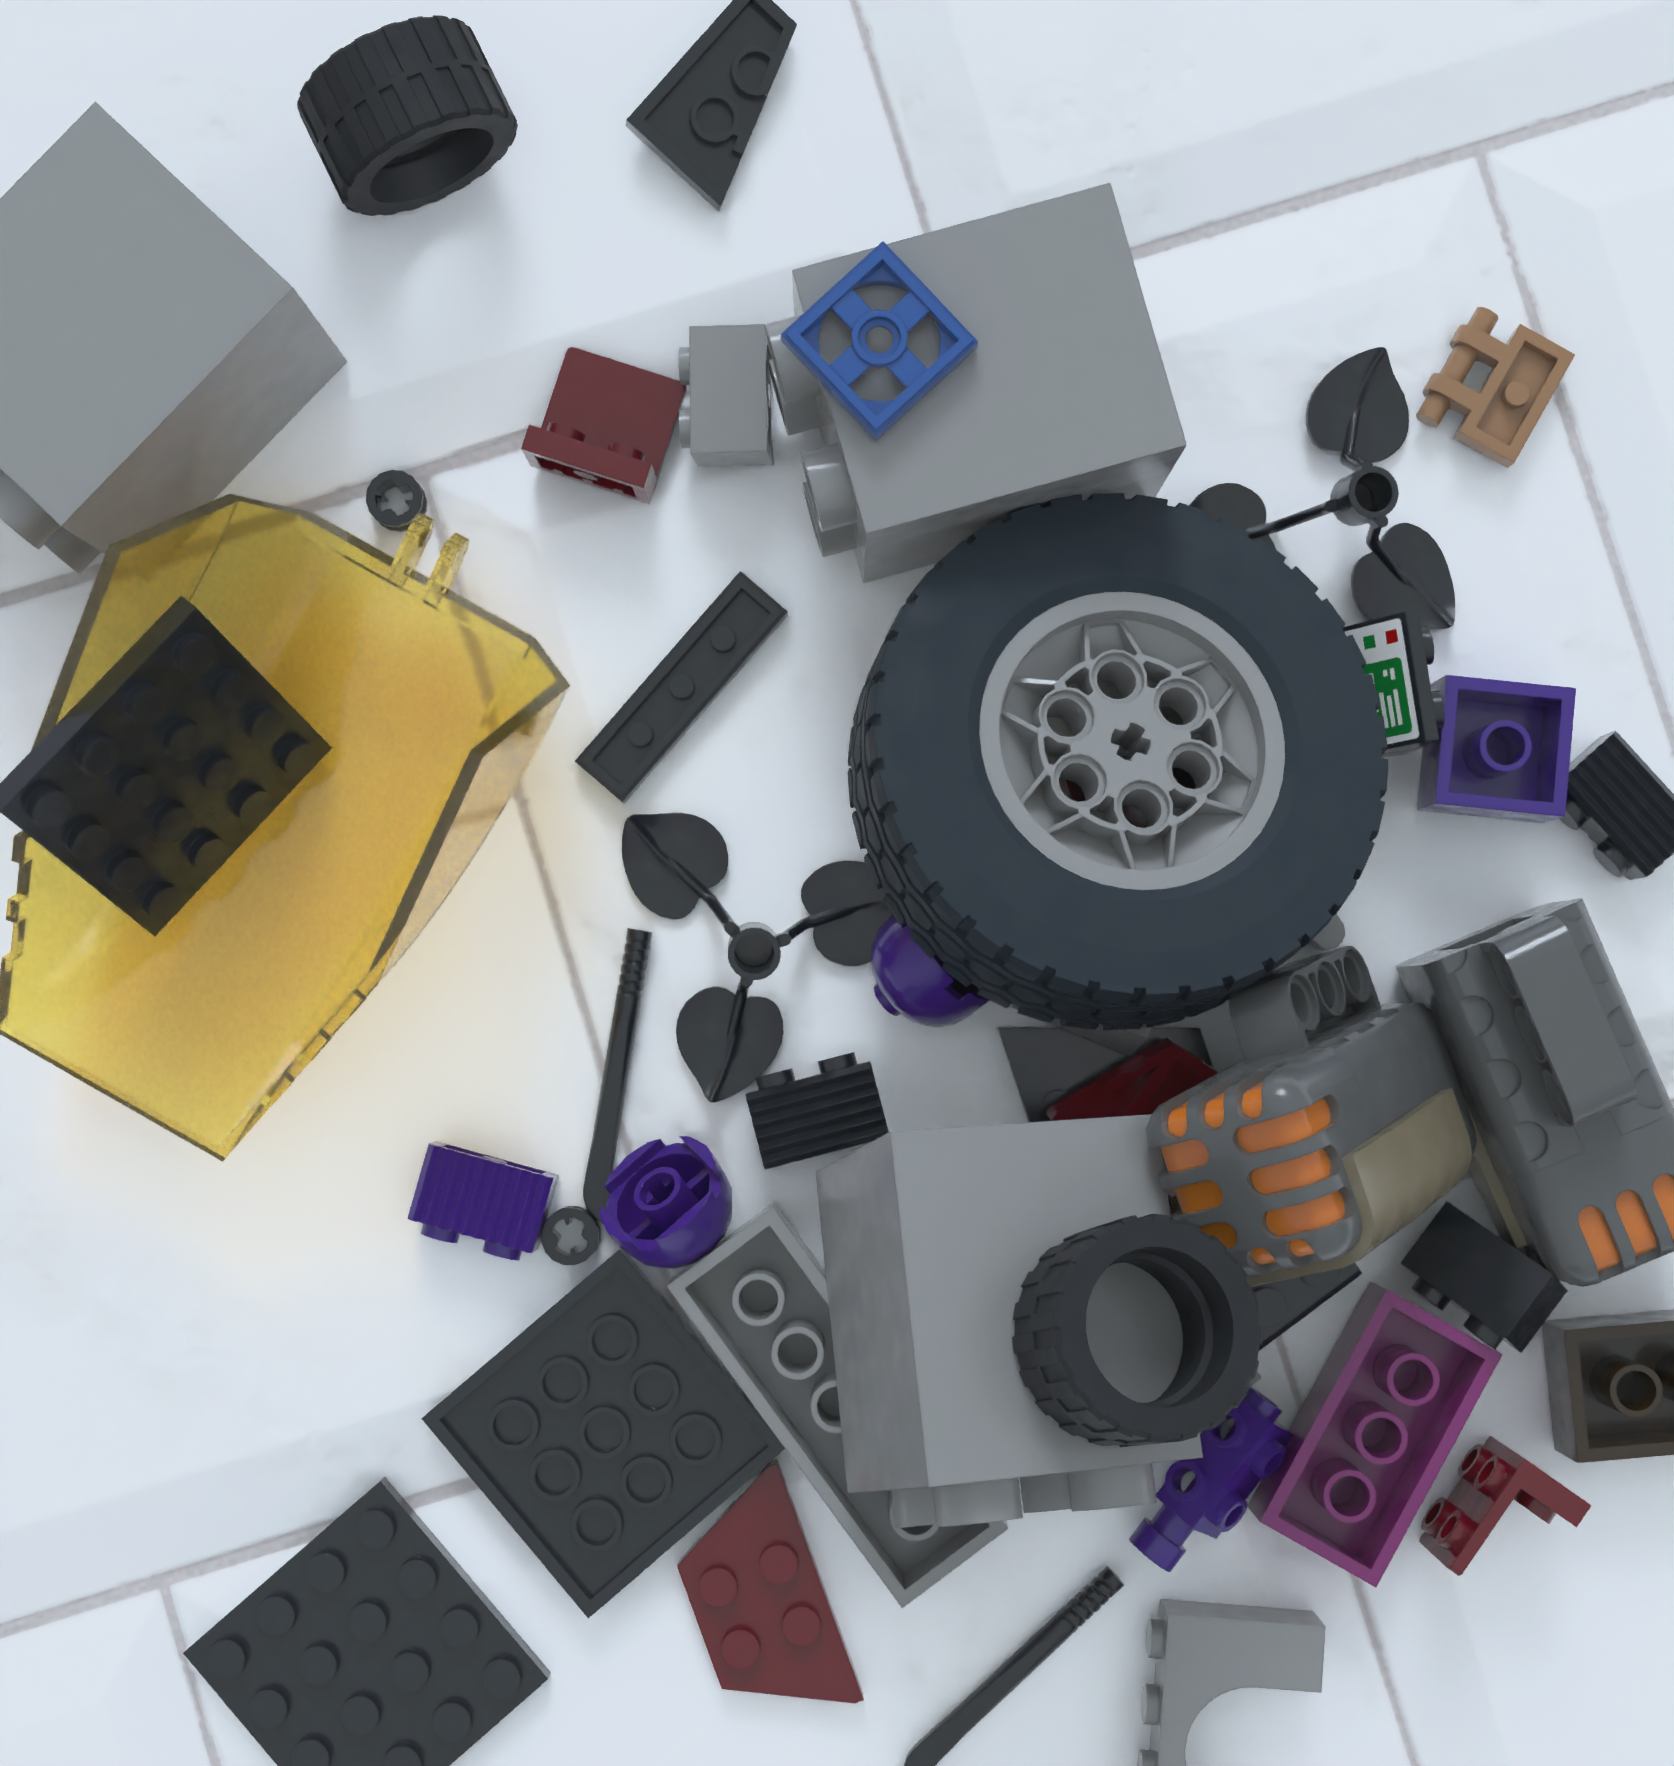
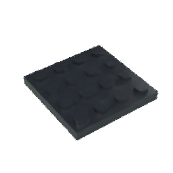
(162, 768)
(604, 1432)
(368, 1648)

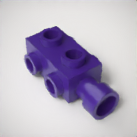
(1221, 1481)

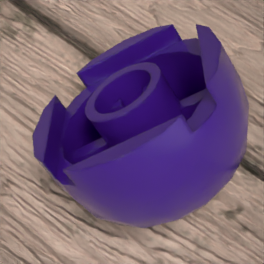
(915, 984)
(668, 1203)

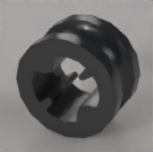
(405, 483)
(551, 1238)

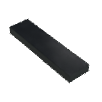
(682, 687)

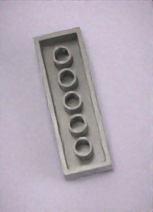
(768, 1321)

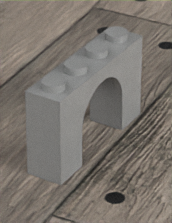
(1218, 1649)

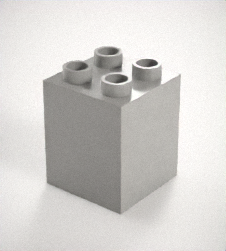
(134, 346)
(1044, 409)
(922, 1293)

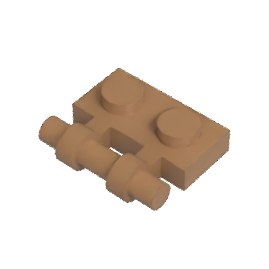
(1511, 397)

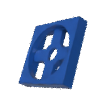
(886, 269)

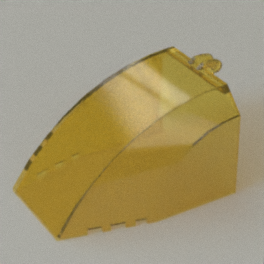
(258, 971)

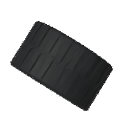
(406, 115)
(1215, 1317)

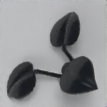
(1366, 418)
(721, 1033)

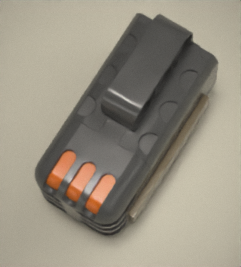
(1557, 1091)
(1324, 1129)

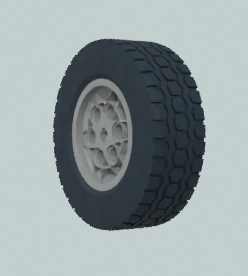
(1065, 896)

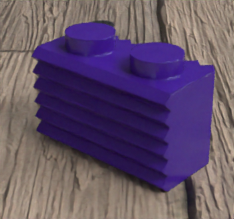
(482, 1199)

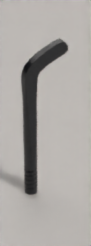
(616, 1070)
(1014, 1670)

